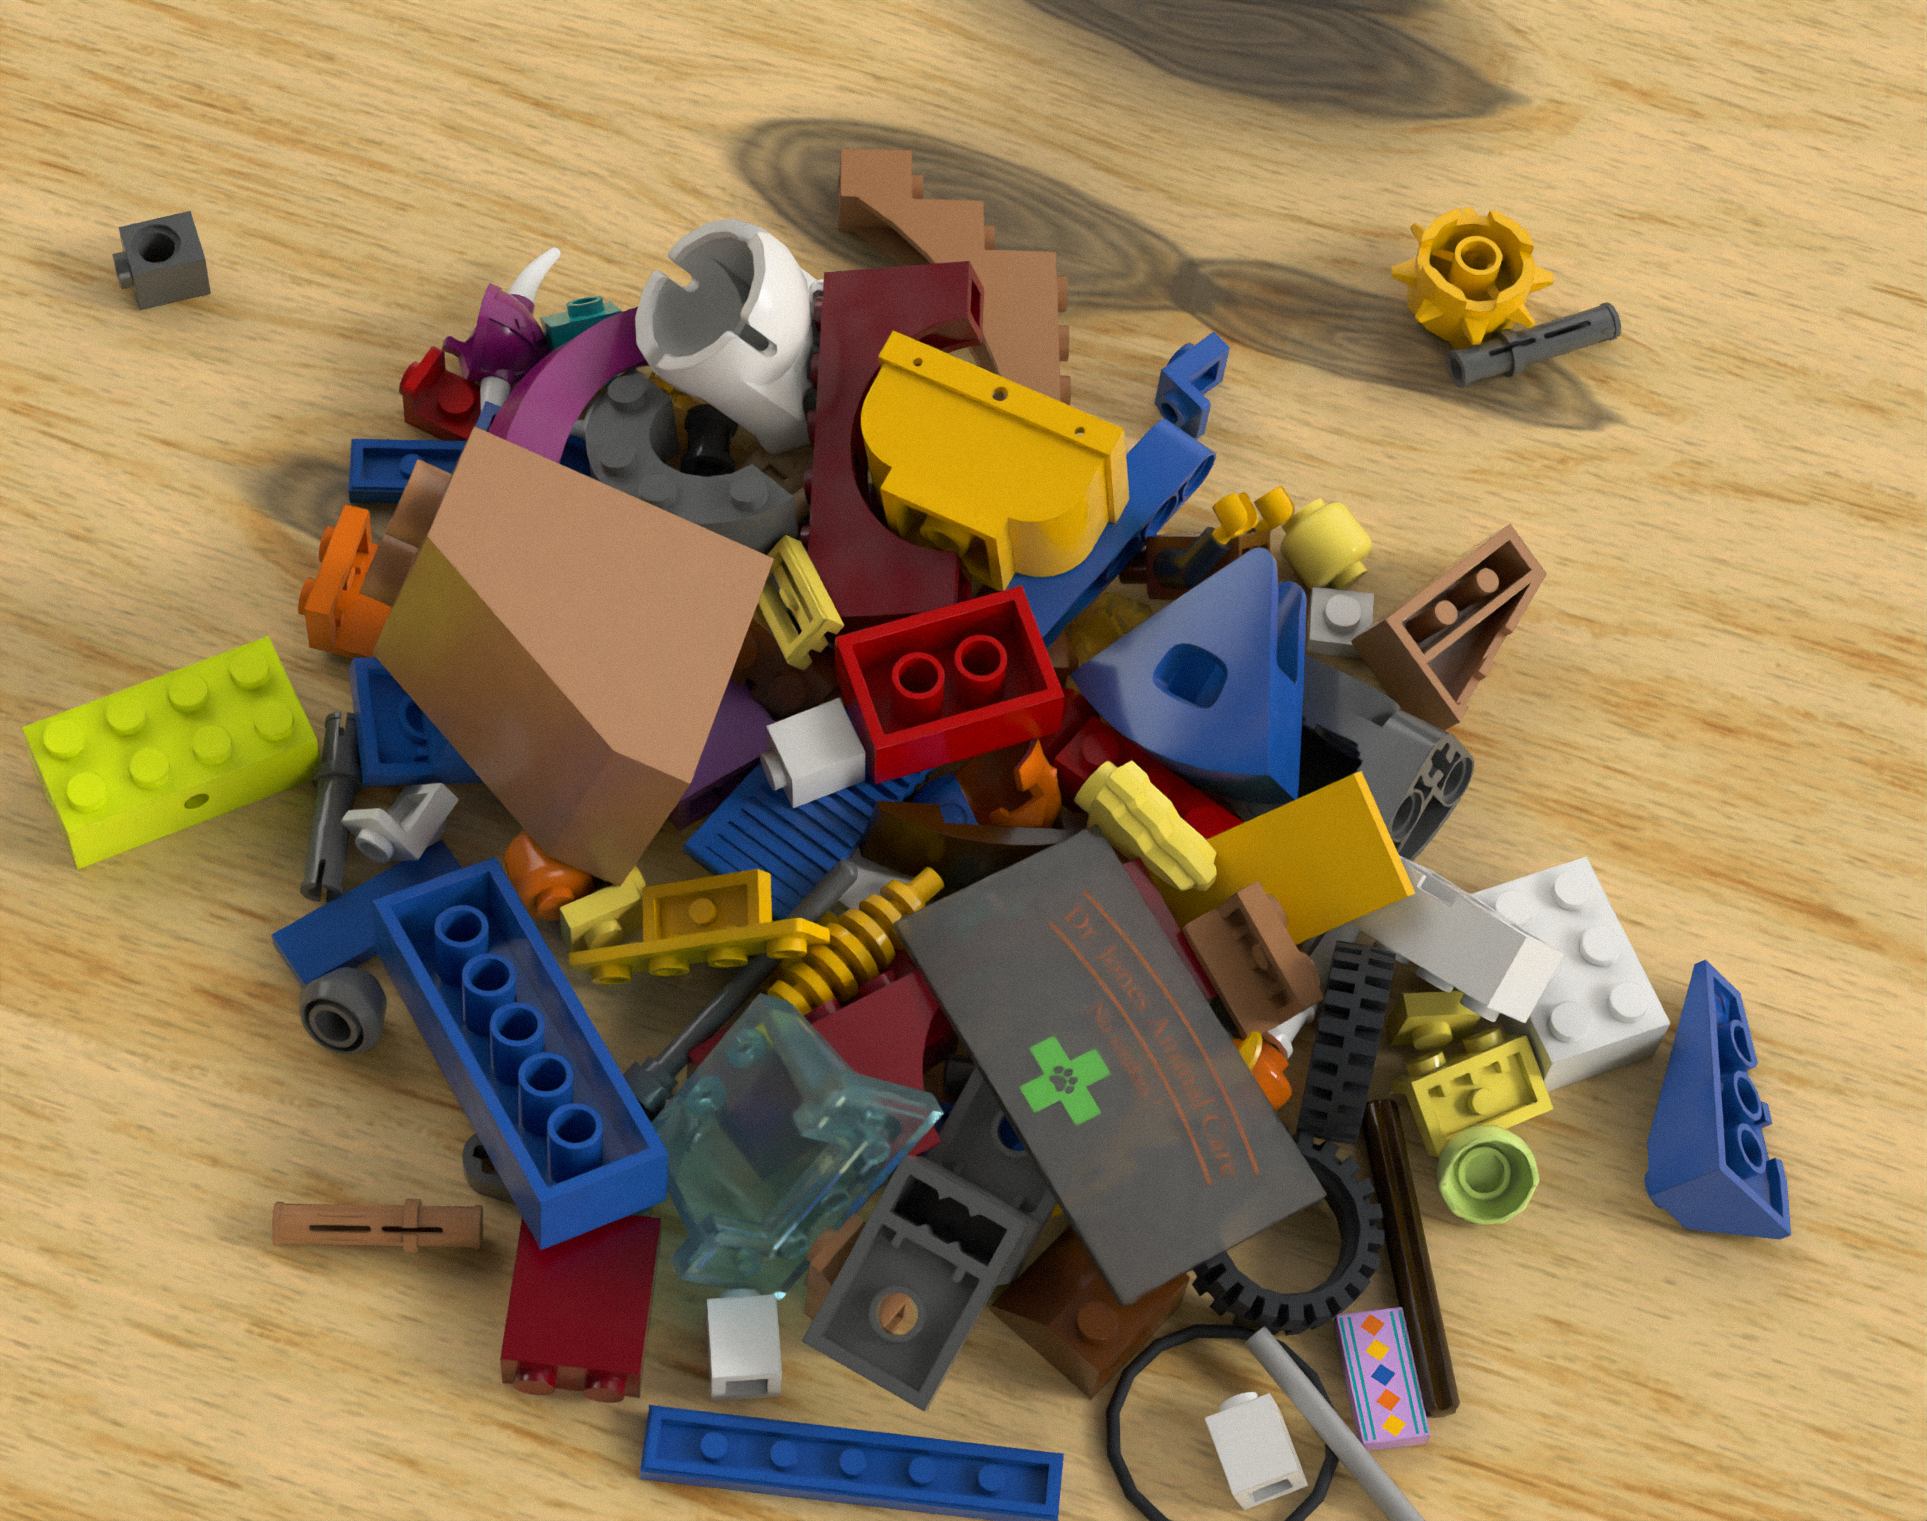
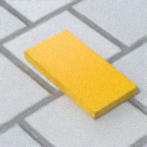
(1317, 855)

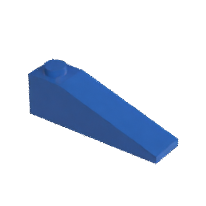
(1706, 1130)

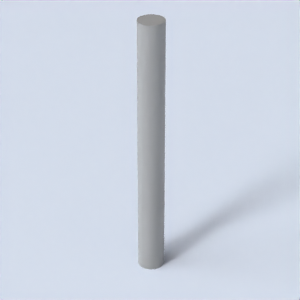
(1331, 1427)

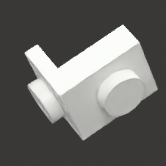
(407, 828)

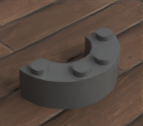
(634, 438)

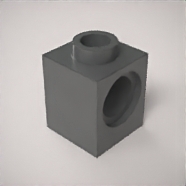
(168, 240)

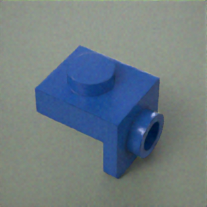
(1187, 378)

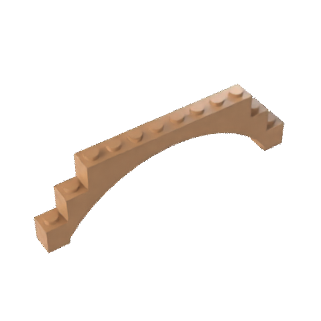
(1021, 288)

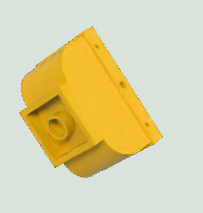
(985, 474)

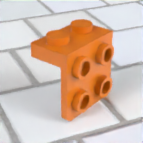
(334, 610)

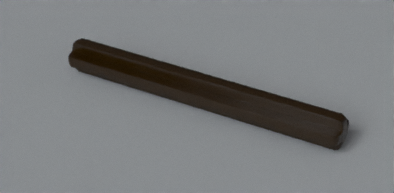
(1409, 1256)

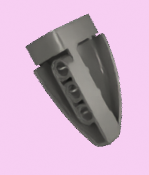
(1408, 763)

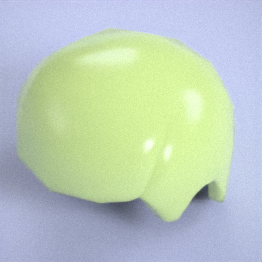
(1486, 1174)

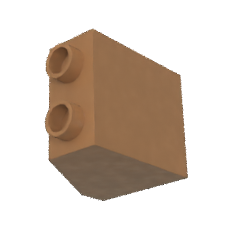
(562, 641)

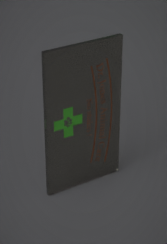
(1109, 1064)

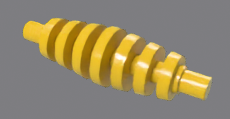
(857, 945)

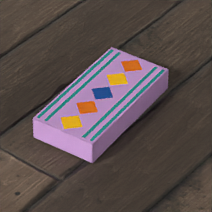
(1381, 1379)

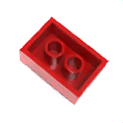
(948, 684)

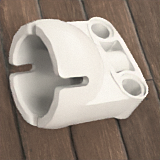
(736, 330)

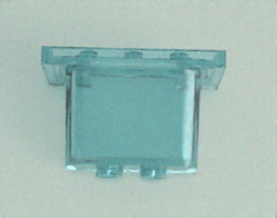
(777, 1148)

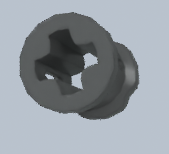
(708, 442)

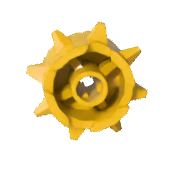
(1471, 276)

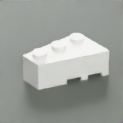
(1464, 946)

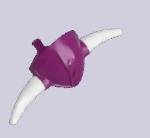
(506, 334)

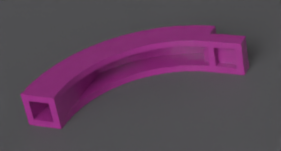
(558, 387)

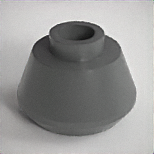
(344, 1010)

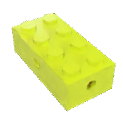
(172, 752)

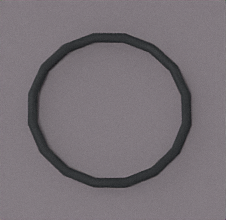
(1147, 1356)

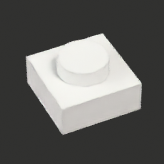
(1336, 619)

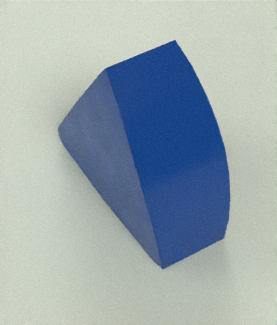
(1214, 683)

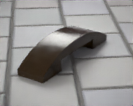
(916, 837)

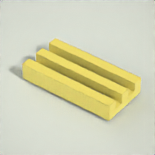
(805, 596)

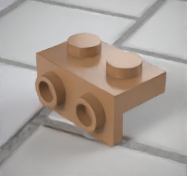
(1254, 961)

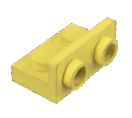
(1482, 1085)

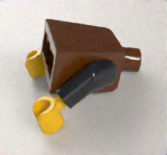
(1181, 560)

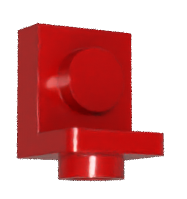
(439, 399)

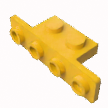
(700, 922)

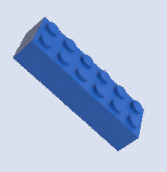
(520, 1053)

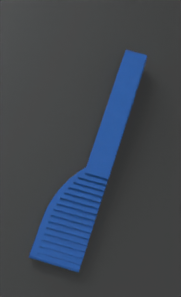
(803, 843)

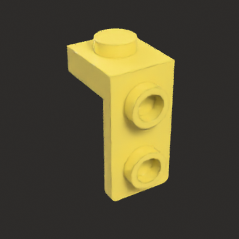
(603, 916)
(1430, 1020)

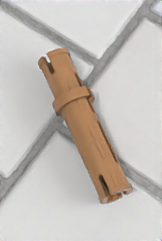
(378, 1225)

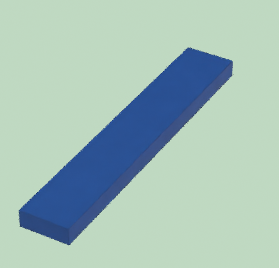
(850, 1466)

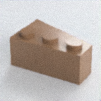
(1448, 631)

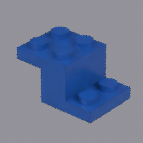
(396, 736)

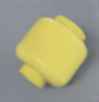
(1326, 545)

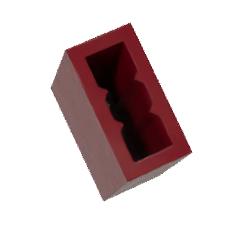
(582, 1311)

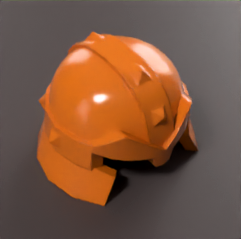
(1011, 787)

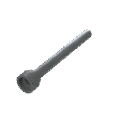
(656, 1078)

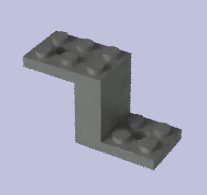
(945, 1239)

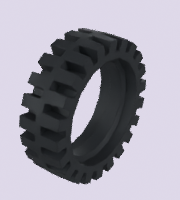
(1346, 1042)
(1355, 1266)

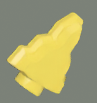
(1147, 826)

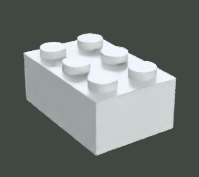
(1599, 999)

